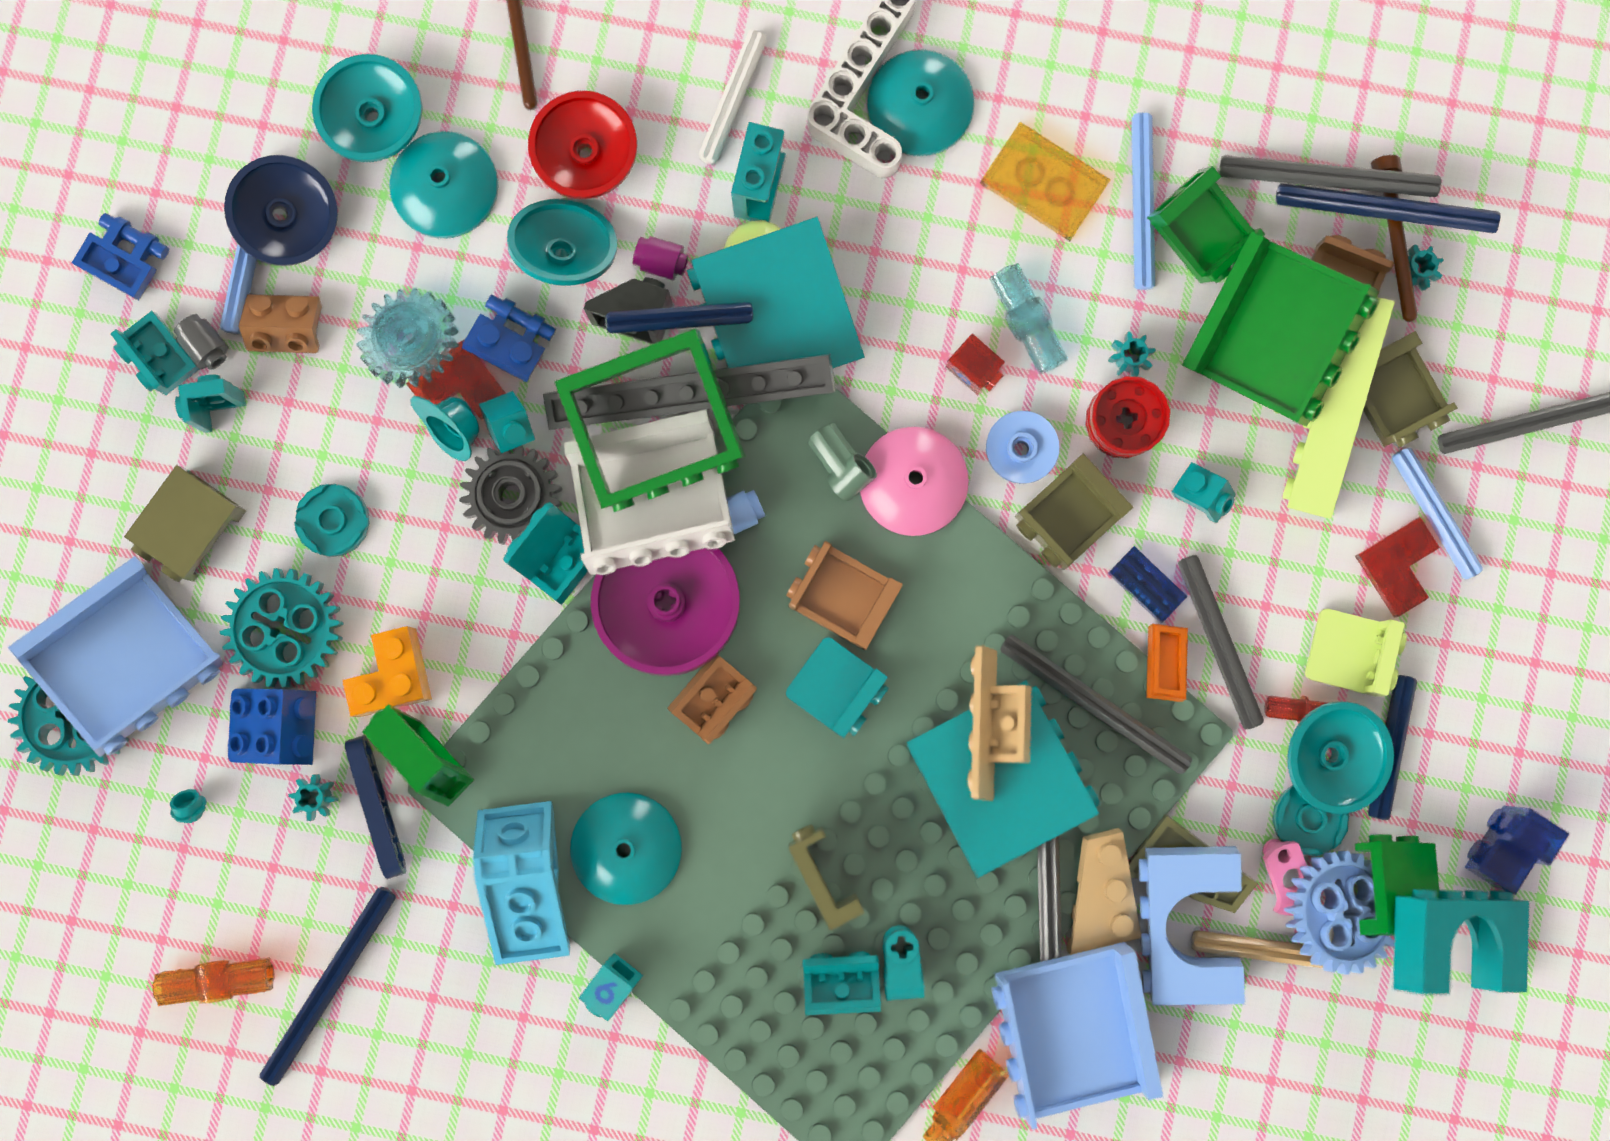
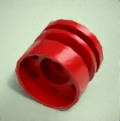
(1138, 399)

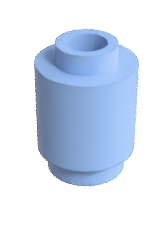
(744, 510)

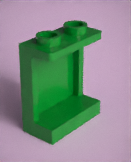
(1203, 226)
(1396, 871)

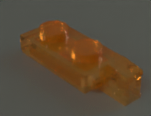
(966, 1097)

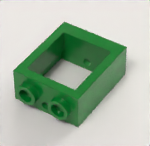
(417, 755)

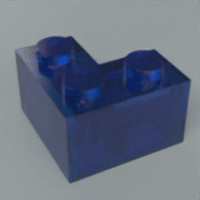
(1512, 847)

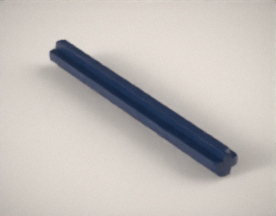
(1388, 208)
(327, 986)

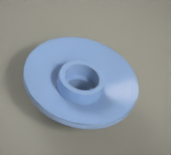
(1030, 430)

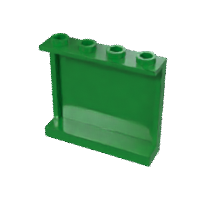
(1281, 329)

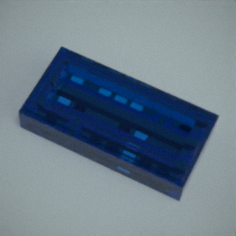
(1147, 584)

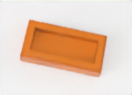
(1167, 662)

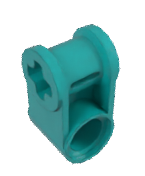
(902, 970)

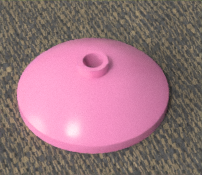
(915, 507)

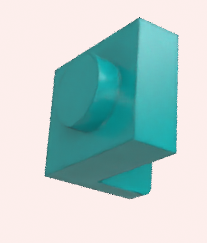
(1205, 492)

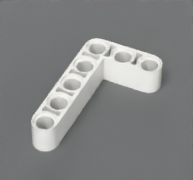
(858, 78)

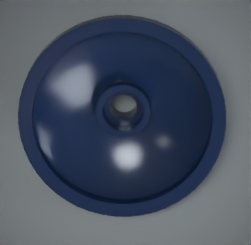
(287, 185)

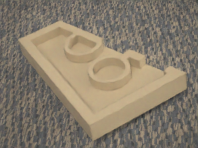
(1105, 895)

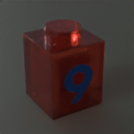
(976, 365)

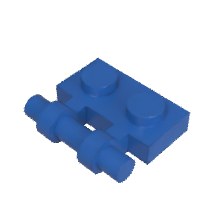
(113, 265)
(504, 347)

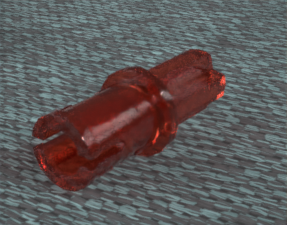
(1289, 708)

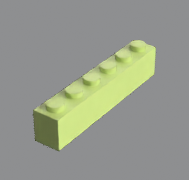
(1332, 434)

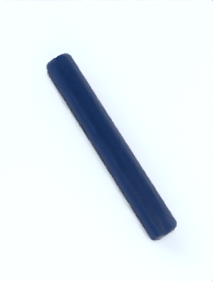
(679, 317)
(1397, 725)

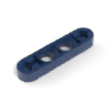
(375, 807)

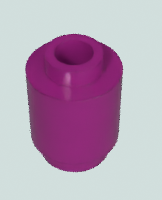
(660, 257)

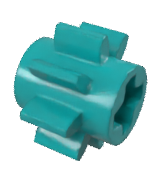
(1428, 269)
(1138, 347)
(303, 795)

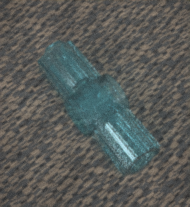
(1028, 318)

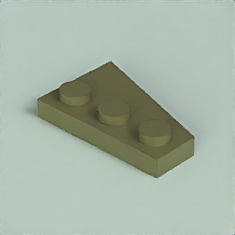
(1172, 834)

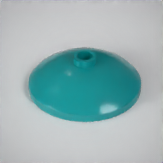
(355, 90)
(918, 124)
(455, 203)
(561, 242)
(1358, 762)
(653, 845)

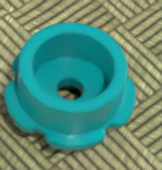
(187, 806)

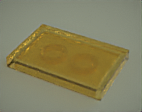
(1045, 181)

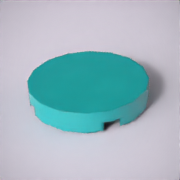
(331, 520)
(1301, 822)

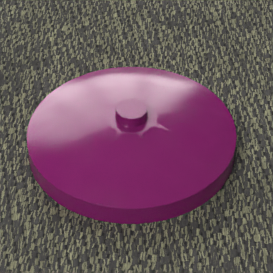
(668, 612)

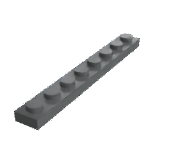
(687, 393)

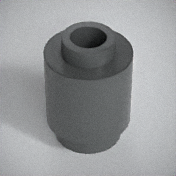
(201, 342)

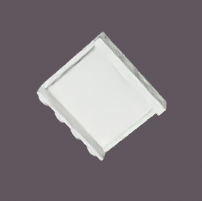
(657, 527)

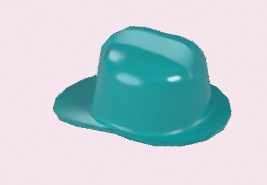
(449, 424)

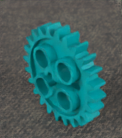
(268, 657)
(34, 725)

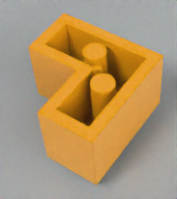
(399, 679)

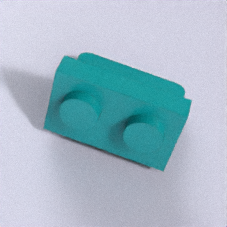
(549, 553)
(837, 687)

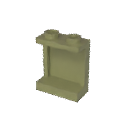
(1404, 394)
(1072, 512)
(182, 523)
(833, 913)

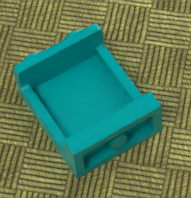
(758, 173)

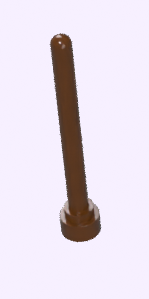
(522, 54)
(1399, 246)

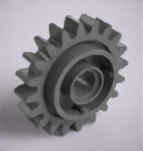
(491, 481)

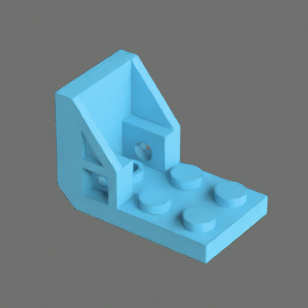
(519, 882)

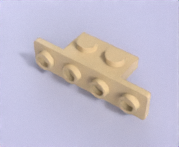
(999, 724)

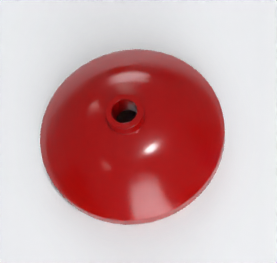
(580, 122)

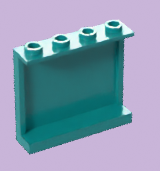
(792, 296)
(1029, 801)

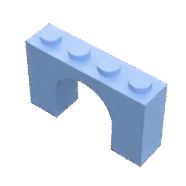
(1173, 975)

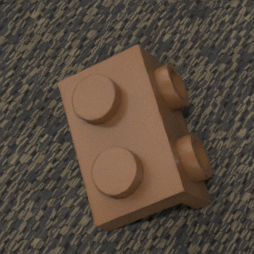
(280, 323)
(712, 699)

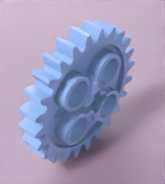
(1315, 920)

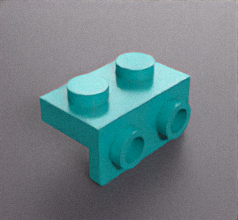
(155, 354)
(206, 395)
(841, 984)

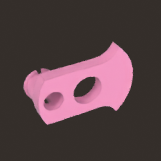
(1277, 865)

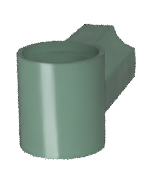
(847, 469)

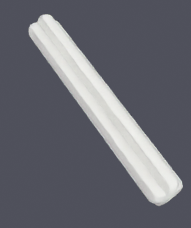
(732, 97)

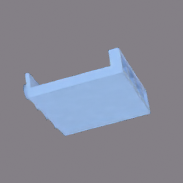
(116, 657)
(1076, 1031)

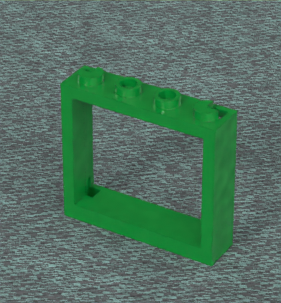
(630, 362)

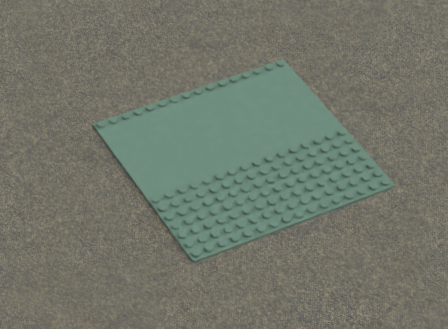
(738, 918)

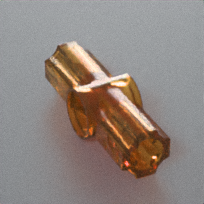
(213, 981)

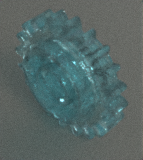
(392, 323)

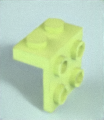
(1355, 652)

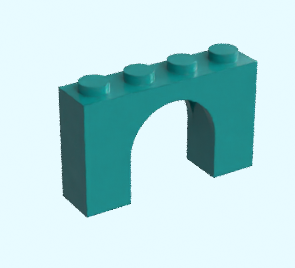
(1427, 931)

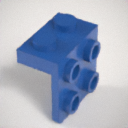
(272, 726)

